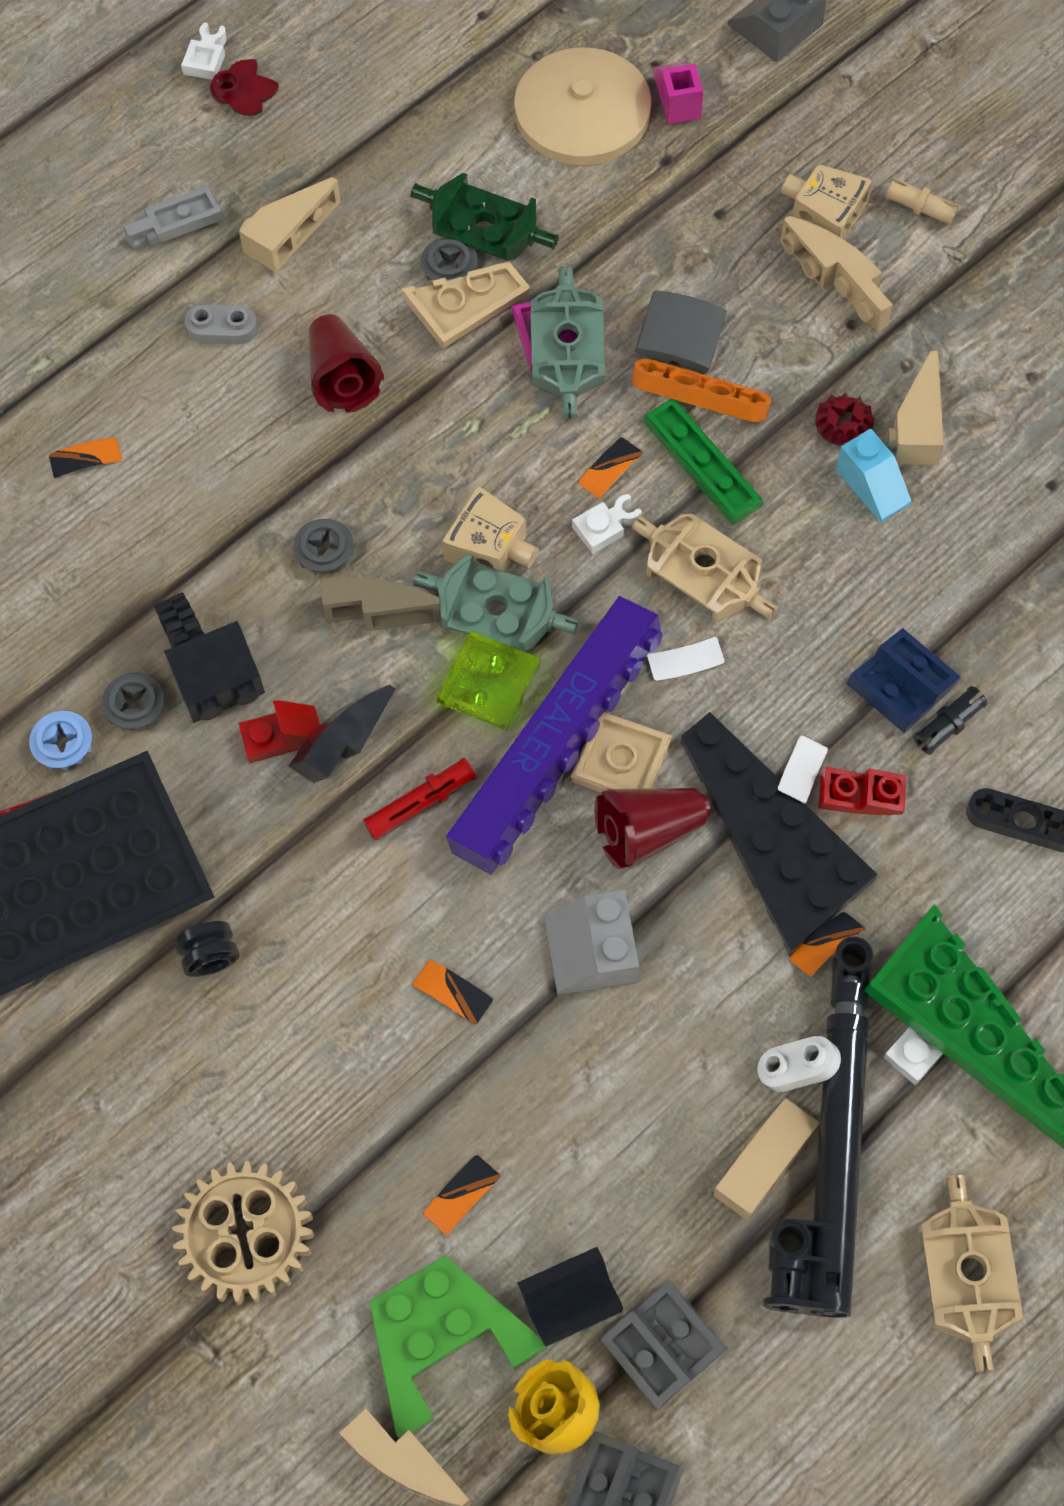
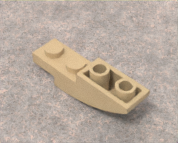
(833, 260)

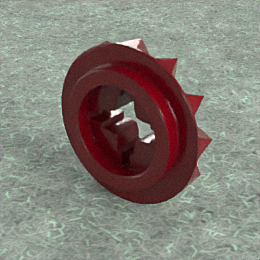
(828, 416)

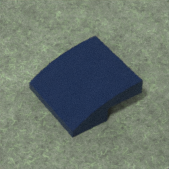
(903, 680)

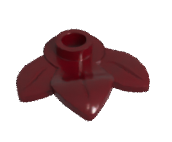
(243, 88)

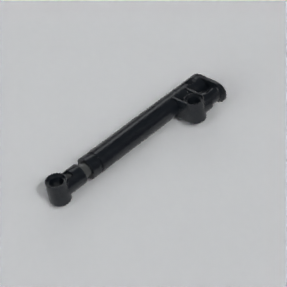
(824, 1266)

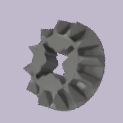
(449, 250)
(315, 534)
(134, 686)

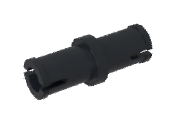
(950, 720)

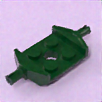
(461, 206)

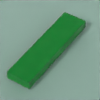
(703, 461)

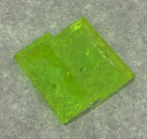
(488, 680)

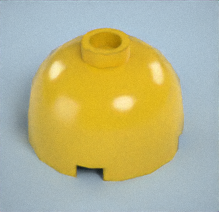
(554, 1407)

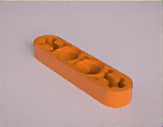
(701, 390)

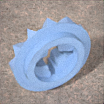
(47, 732)

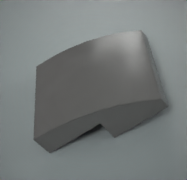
(681, 330)
(663, 1344)
(623, 1476)

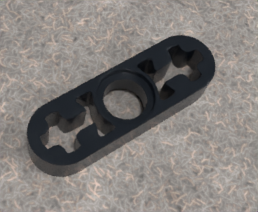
(1009, 828)

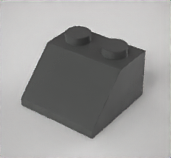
(778, 24)

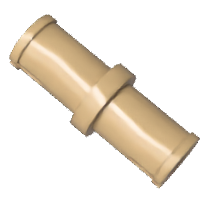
(922, 201)

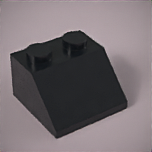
(215, 672)

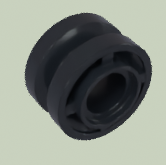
(207, 948)

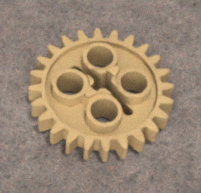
(280, 1222)

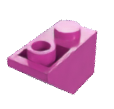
(679, 91)

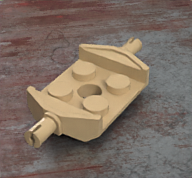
(725, 585)
(965, 1307)

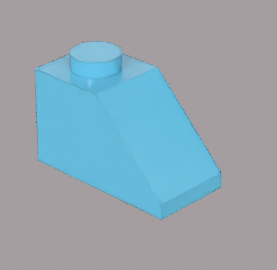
(873, 475)

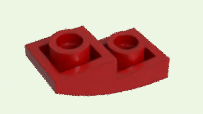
(858, 793)

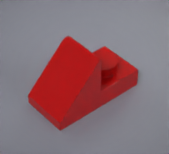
(279, 731)

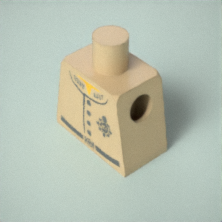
(829, 198)
(489, 533)

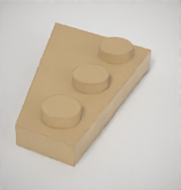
(464, 303)

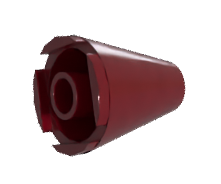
(341, 366)
(647, 820)

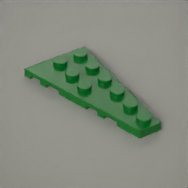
(970, 1021)

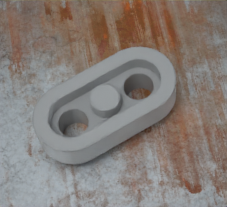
(220, 325)

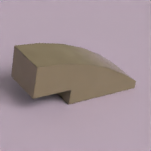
(378, 601)

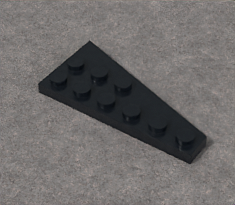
(784, 846)

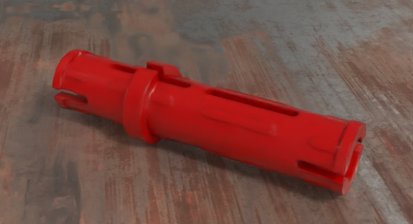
(423, 796)

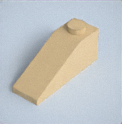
(286, 224)
(918, 423)

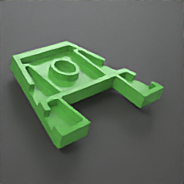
(432, 1319)

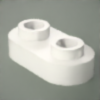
(795, 1064)

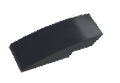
(340, 735)

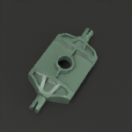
(572, 366)
(471, 587)

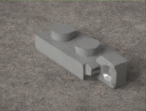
(174, 218)

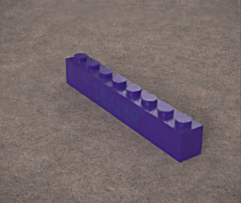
(554, 736)

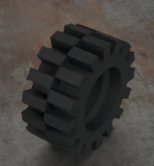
(178, 619)

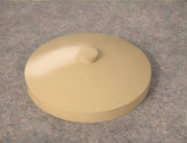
(582, 106)

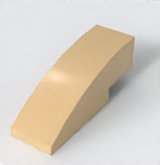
(765, 1159)
(402, 1461)

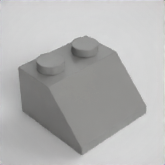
(592, 943)

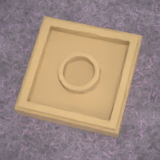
(621, 756)

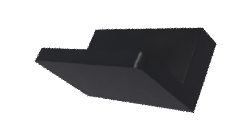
(570, 1296)

